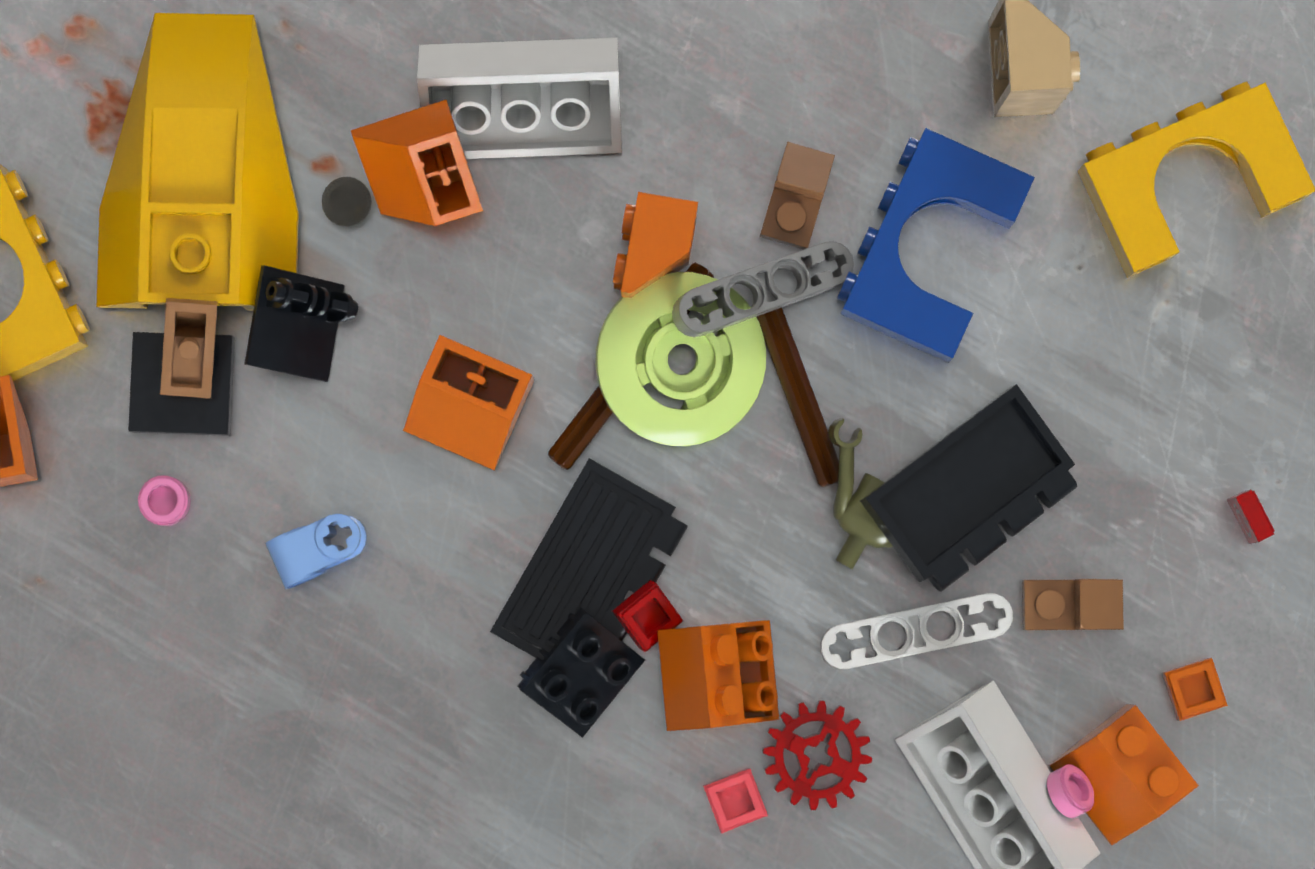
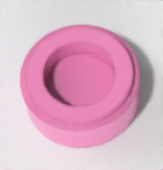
(164, 500)
(1070, 791)

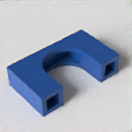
(935, 174)

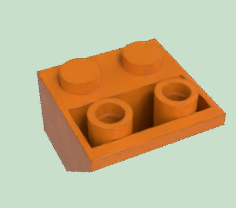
(418, 166)
(659, 241)
(467, 402)
(718, 675)

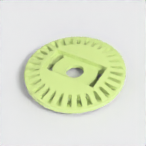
(636, 350)

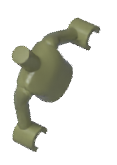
(847, 507)

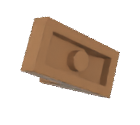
(797, 195)
(188, 348)
(1072, 604)

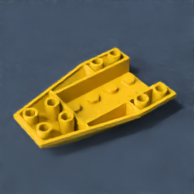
(197, 172)

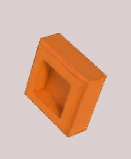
(1194, 689)

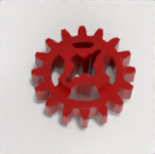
(846, 770)

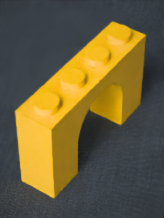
(1241, 127)
(43, 322)

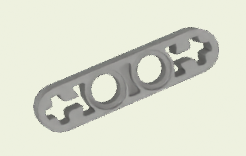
(761, 284)

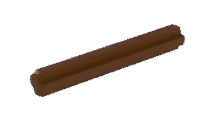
(800, 396)

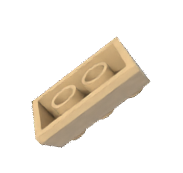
(1029, 61)

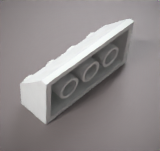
(527, 95)
(993, 787)

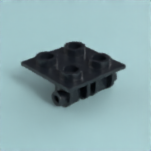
(296, 323)
(580, 672)

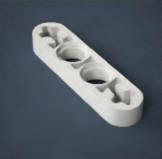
(915, 625)

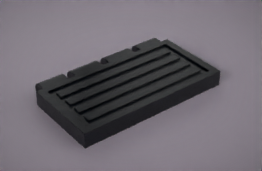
(968, 486)
(589, 559)

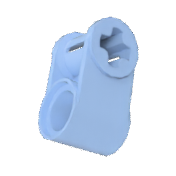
(308, 549)

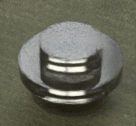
(346, 201)

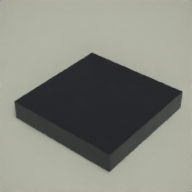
(178, 414)

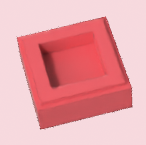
(735, 800)

